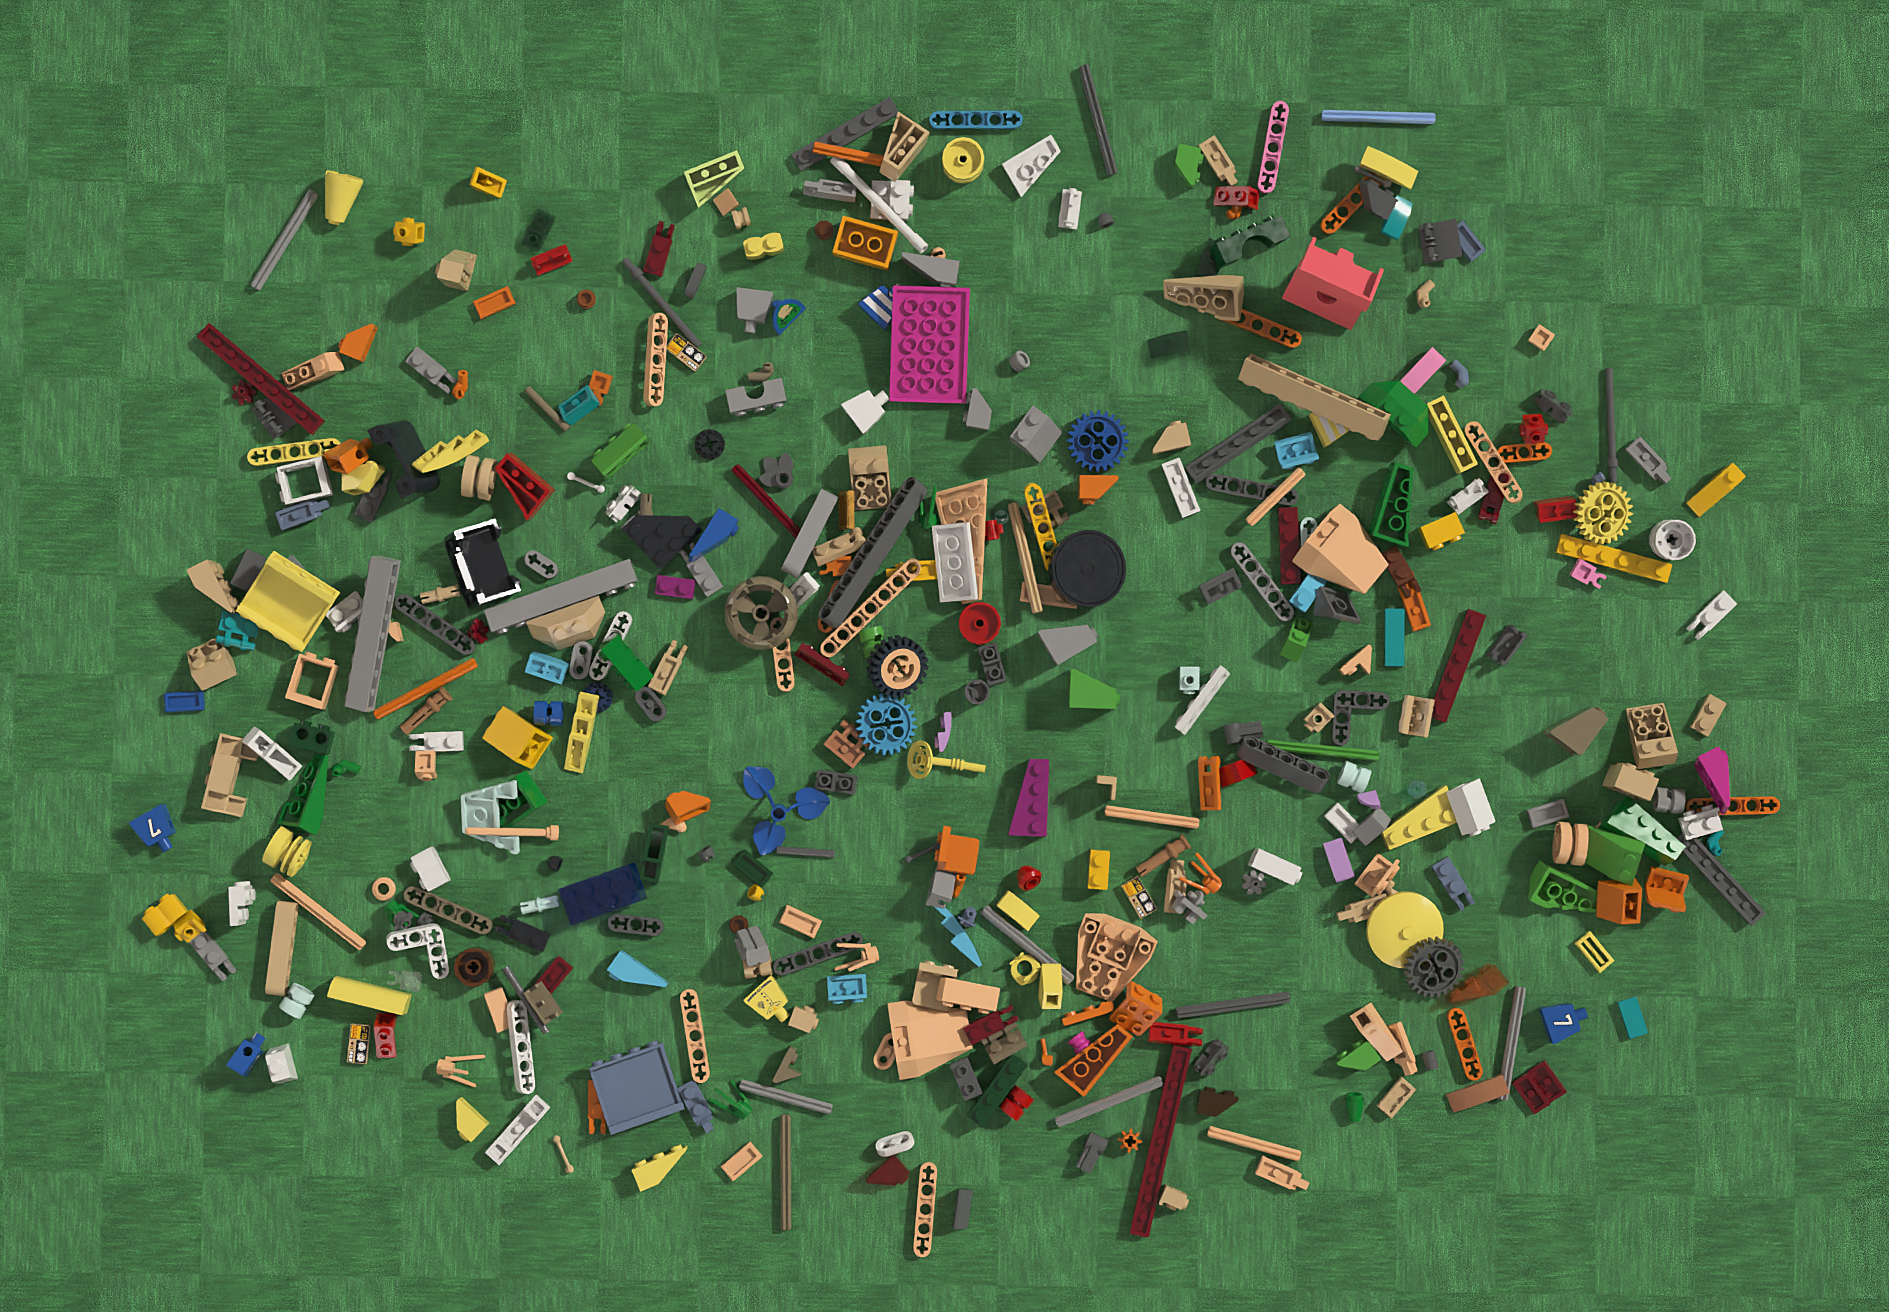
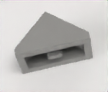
(1372, 826)

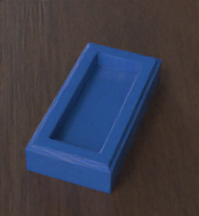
(184, 701)

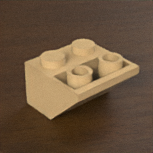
(210, 664)

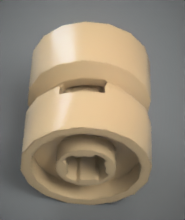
(763, 969)

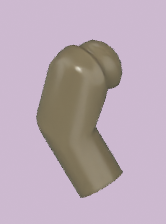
(763, 375)

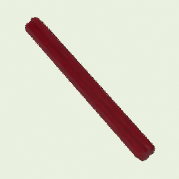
(766, 500)

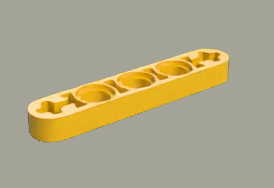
(1038, 519)

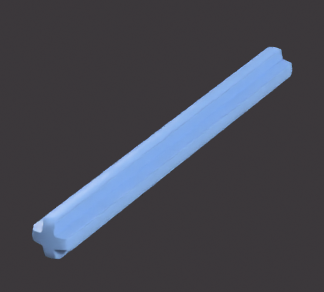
(1378, 116)

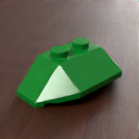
(1407, 411)

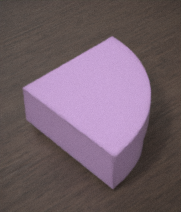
(1369, 799)

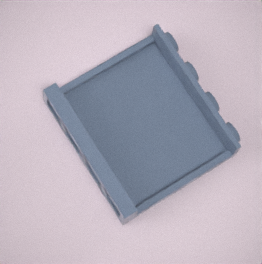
(635, 1087)

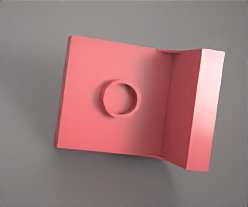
(1332, 285)

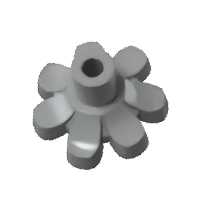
(1250, 882)

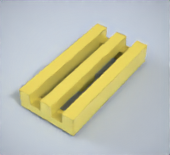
(1584, 939)

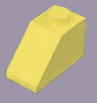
(469, 1121)

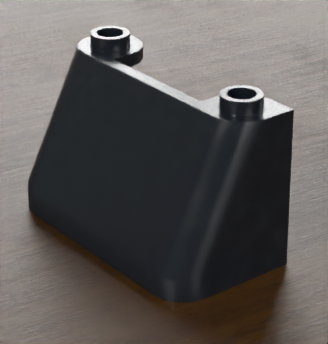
(408, 448)
(480, 564)

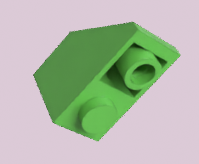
(1187, 163)
(1296, 639)
(1360, 1057)

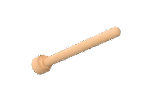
(550, 832)

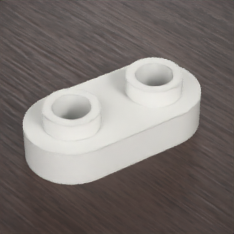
(894, 1143)

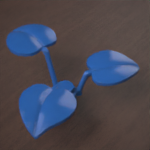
(768, 835)

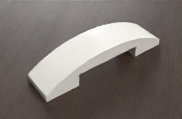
(517, 1129)

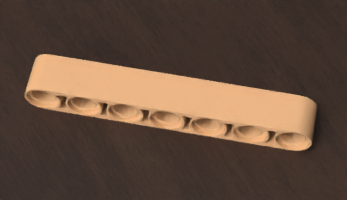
(868, 616)

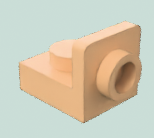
(425, 765)

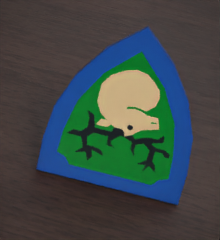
(785, 313)

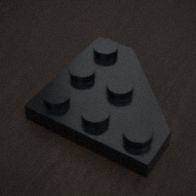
(661, 535)

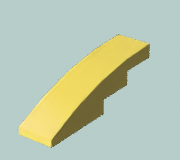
(446, 454)
(581, 732)

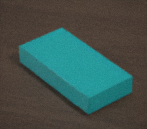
(1632, 1017)

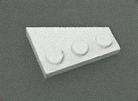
(1030, 163)

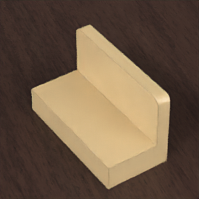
(1108, 780)

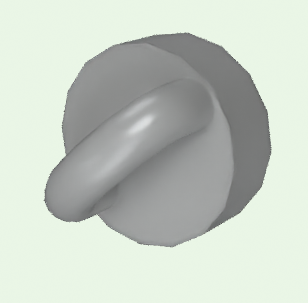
(1019, 361)

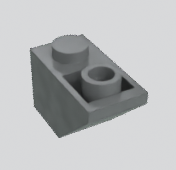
(1376, 200)

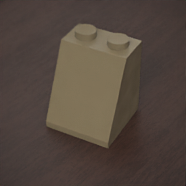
(1577, 730)

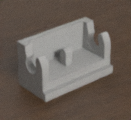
(941, 888)

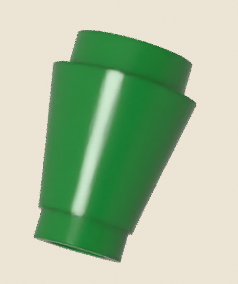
(1354, 1106)

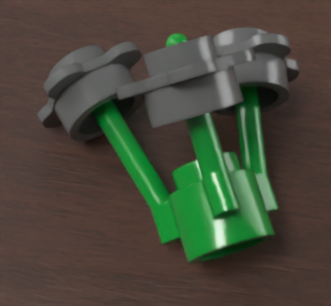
(401, 919)

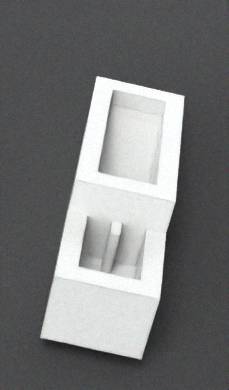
(271, 753)

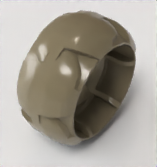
(761, 637)

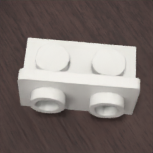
(346, 612)
(1700, 823)

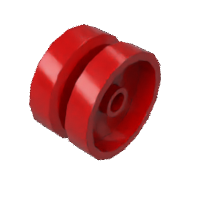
(975, 612)

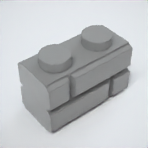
(752, 946)

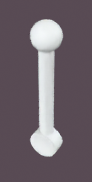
(571, 476)

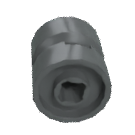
(976, 692)

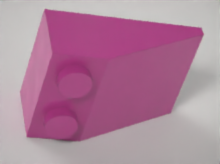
(1714, 772)

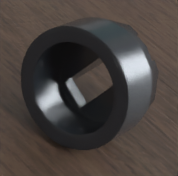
(555, 864)

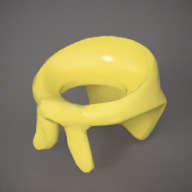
(1022, 980)

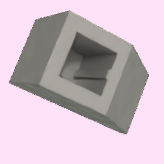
(979, 412)

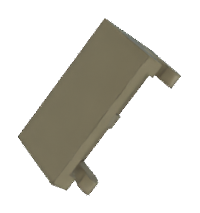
(543, 1002)

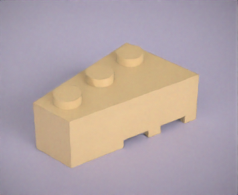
(903, 146)
(456, 269)

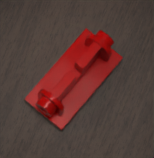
(551, 259)

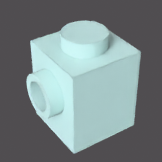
(1188, 679)

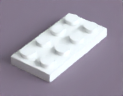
(954, 562)

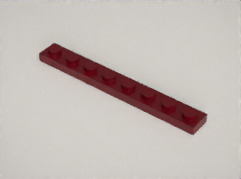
(260, 379)

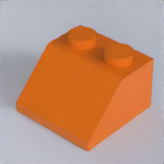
(1093, 487)

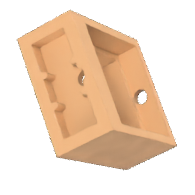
(291, 692)

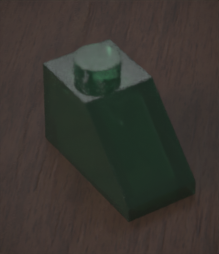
(1168, 344)

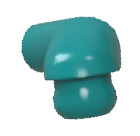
(1713, 844)

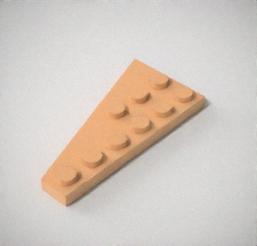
(964, 505)

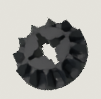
(718, 447)

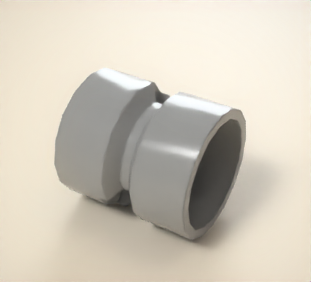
(1669, 800)

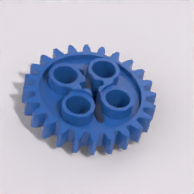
(1085, 453)

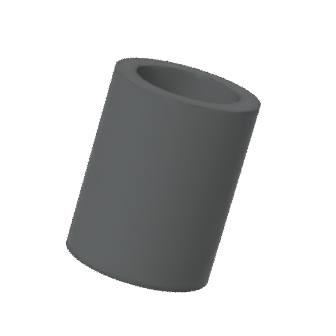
(1430, 1060)

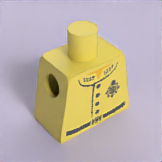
(768, 1000)

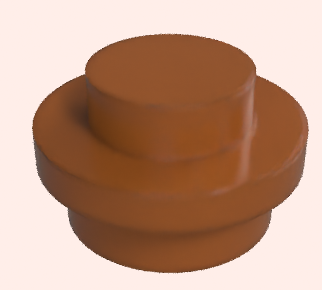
(586, 299)

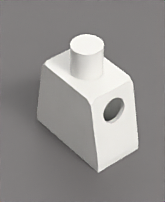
(866, 409)
(281, 1064)

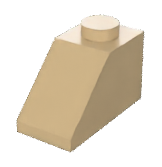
(1173, 438)

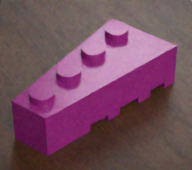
(1032, 803)

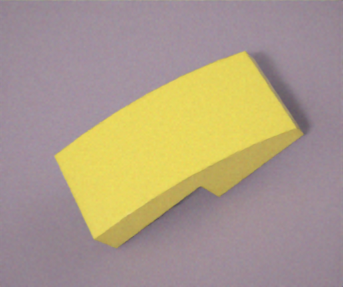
(1017, 910)

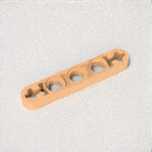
(660, 351)
(1494, 471)
(693, 1045)
(922, 1218)

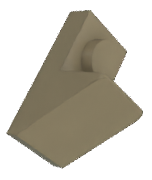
(785, 1071)

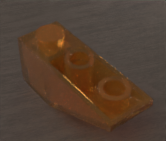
(1484, 984)

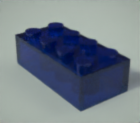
(602, 893)

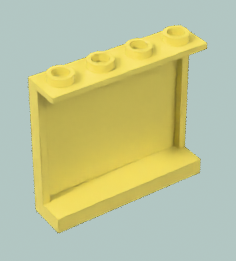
(287, 601)

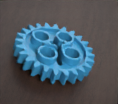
(888, 741)

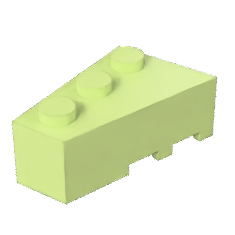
(712, 176)

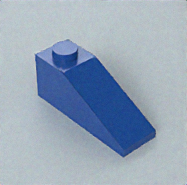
(716, 533)

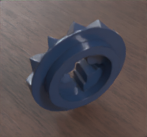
(604, 691)

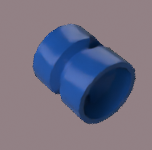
(542, 716)

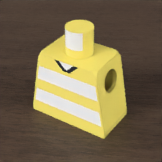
(1326, 430)

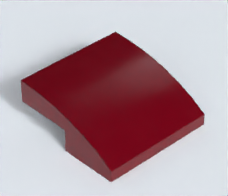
(1539, 1086)

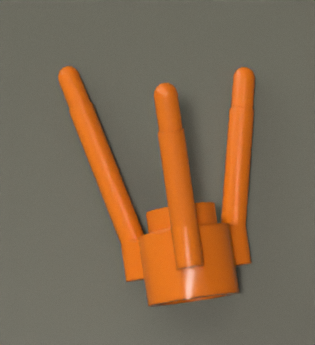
(1211, 881)

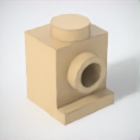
(1325, 716)
(1173, 1198)

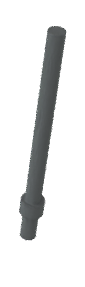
(637, 274)
(1612, 462)

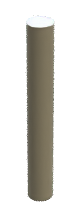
(531, 393)

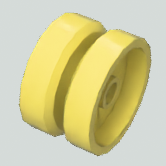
(960, 149)

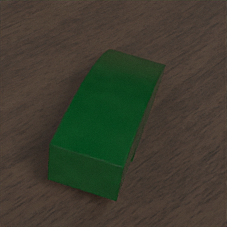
(654, 852)

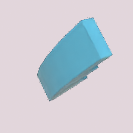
(961, 938)

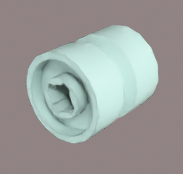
(1355, 777)
(296, 1001)

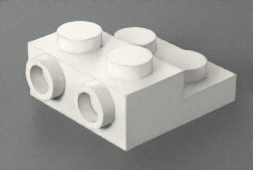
(896, 196)
(240, 896)

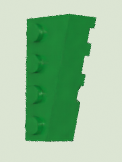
(1393, 507)

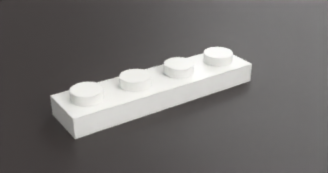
(1205, 695)

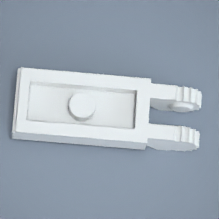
(1712, 613)
(439, 741)

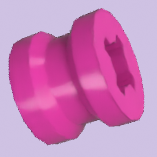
(1079, 1042)

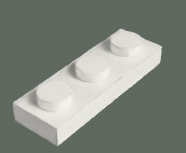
(1180, 487)

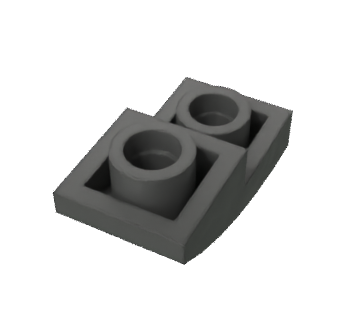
(992, 664)
(836, 782)

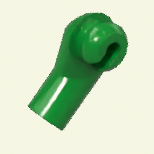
(344, 766)

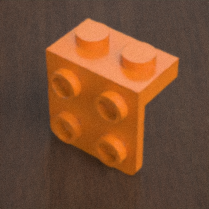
(956, 853)
(1666, 889)
(1138, 1009)

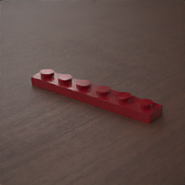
(1457, 664)

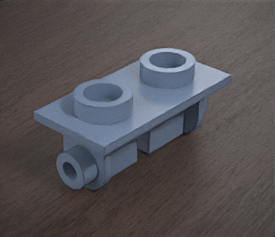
(968, 917)

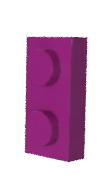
(675, 587)

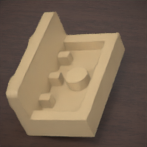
(1416, 716)

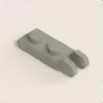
(429, 368)
(703, 573)
(212, 954)

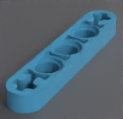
(967, 125)

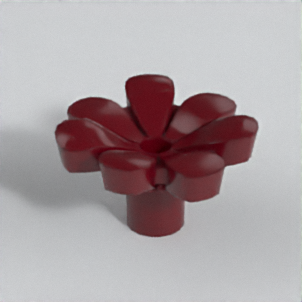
(247, 392)
(477, 631)

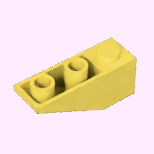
(652, 1172)

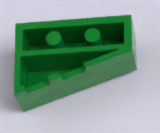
(624, 662)

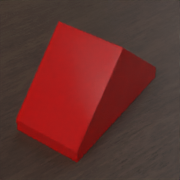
(1236, 772)

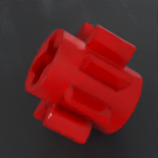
(992, 530)

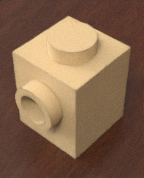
(804, 1018)

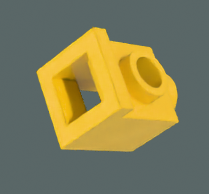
(189, 926)

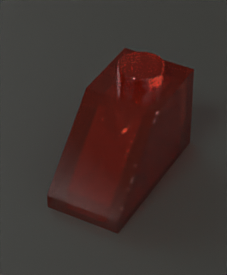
(890, 1173)

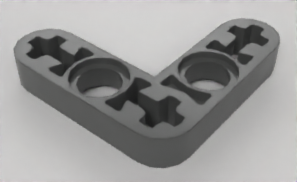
(1346, 709)

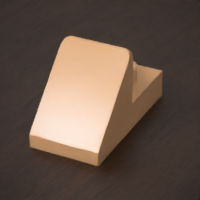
(1362, 658)

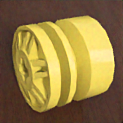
(284, 850)

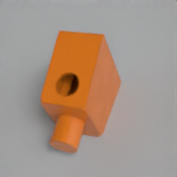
(348, 455)

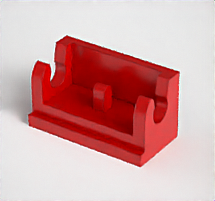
(1555, 509)

